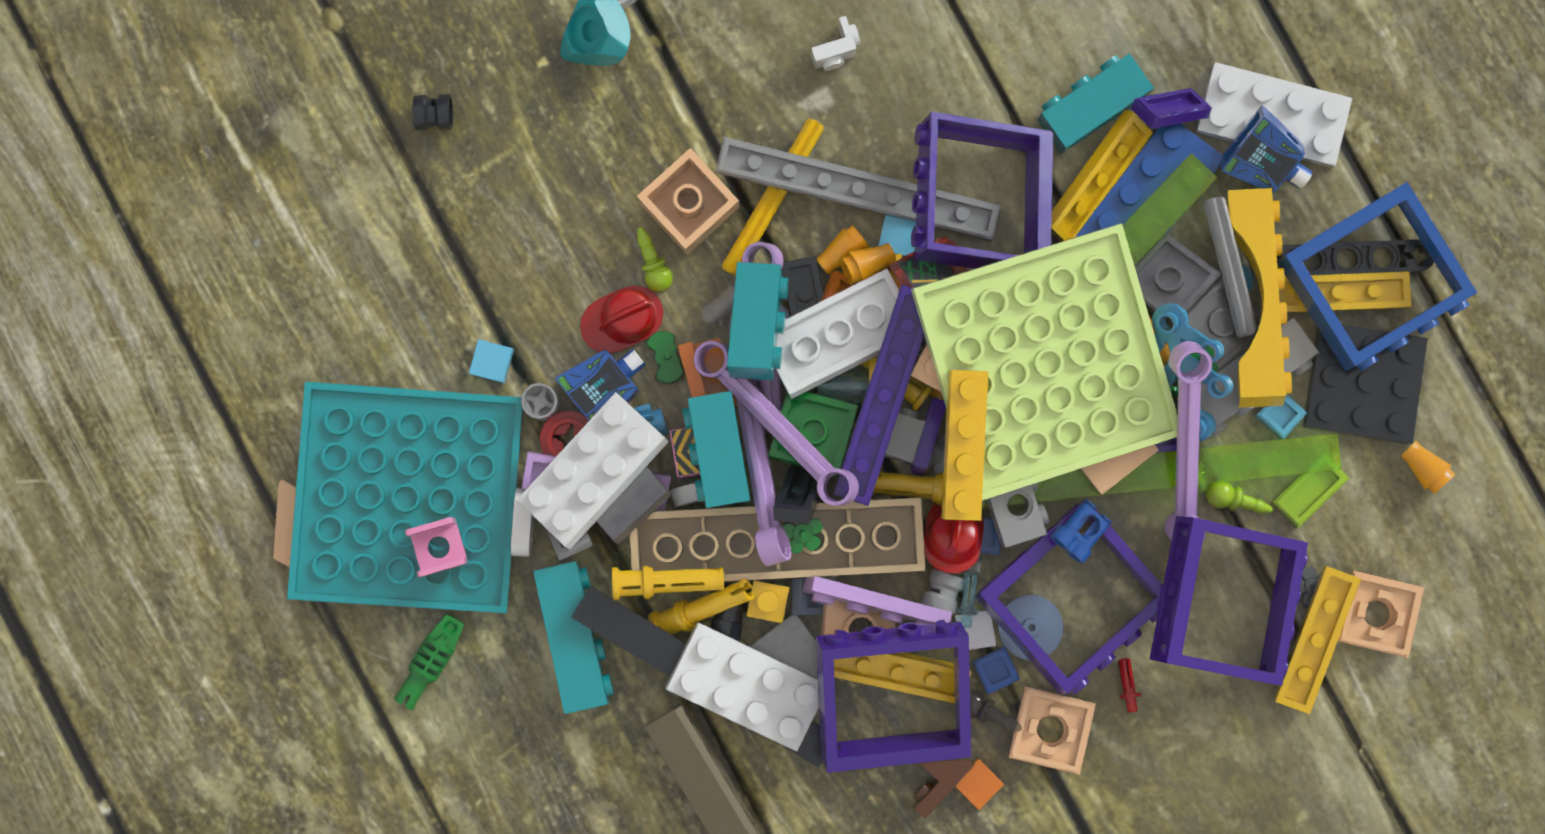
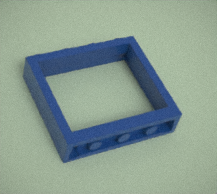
(1322, 312)

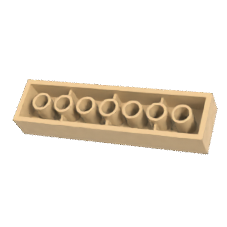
(852, 541)

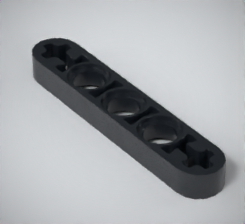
(1364, 257)

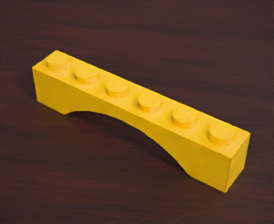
(1261, 369)

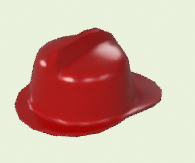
(621, 319)
(952, 544)

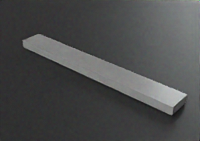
(851, 187)

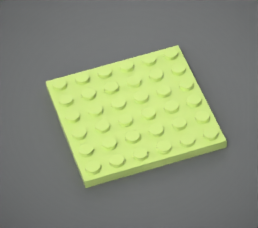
(1063, 356)

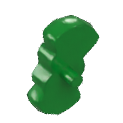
(669, 363)

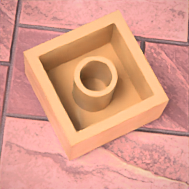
(688, 201)

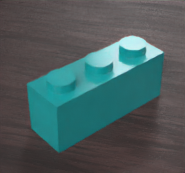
(1094, 102)
(757, 321)
(716, 450)

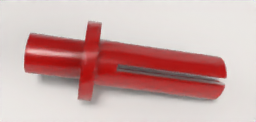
(1128, 685)

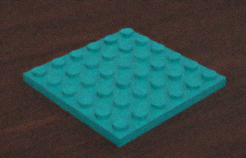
(396, 462)

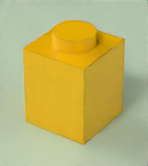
(768, 601)

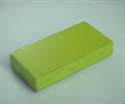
(1308, 494)

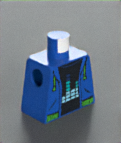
(1266, 154)
(598, 378)

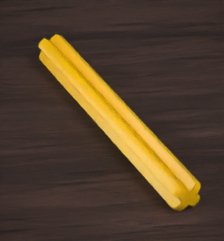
(770, 200)

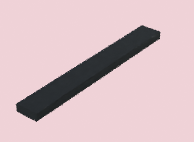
(656, 647)

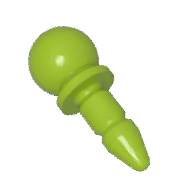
(657, 275)
(1224, 495)

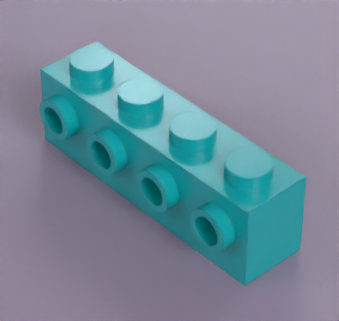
(572, 645)

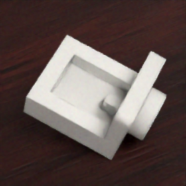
(832, 54)

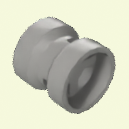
(535, 399)
(943, 591)

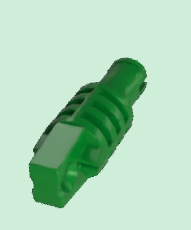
(430, 659)

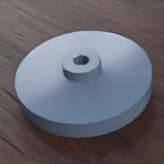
(1039, 619)

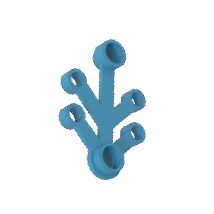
(1183, 331)

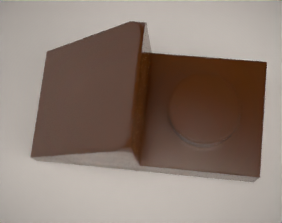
(946, 775)

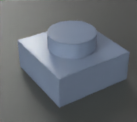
(802, 602)

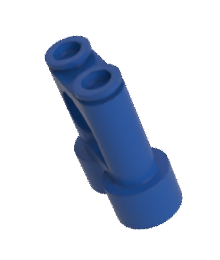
(1072, 541)

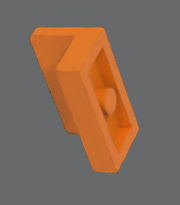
(714, 360)

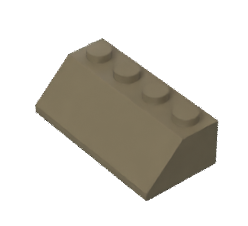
(698, 773)

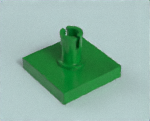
(822, 422)

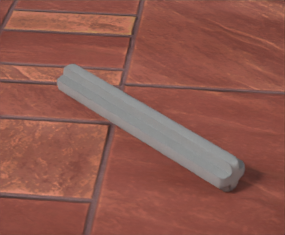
(1230, 267)

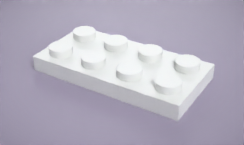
(1308, 112)
(836, 333)
(592, 470)
(745, 686)

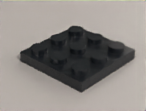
(1369, 402)

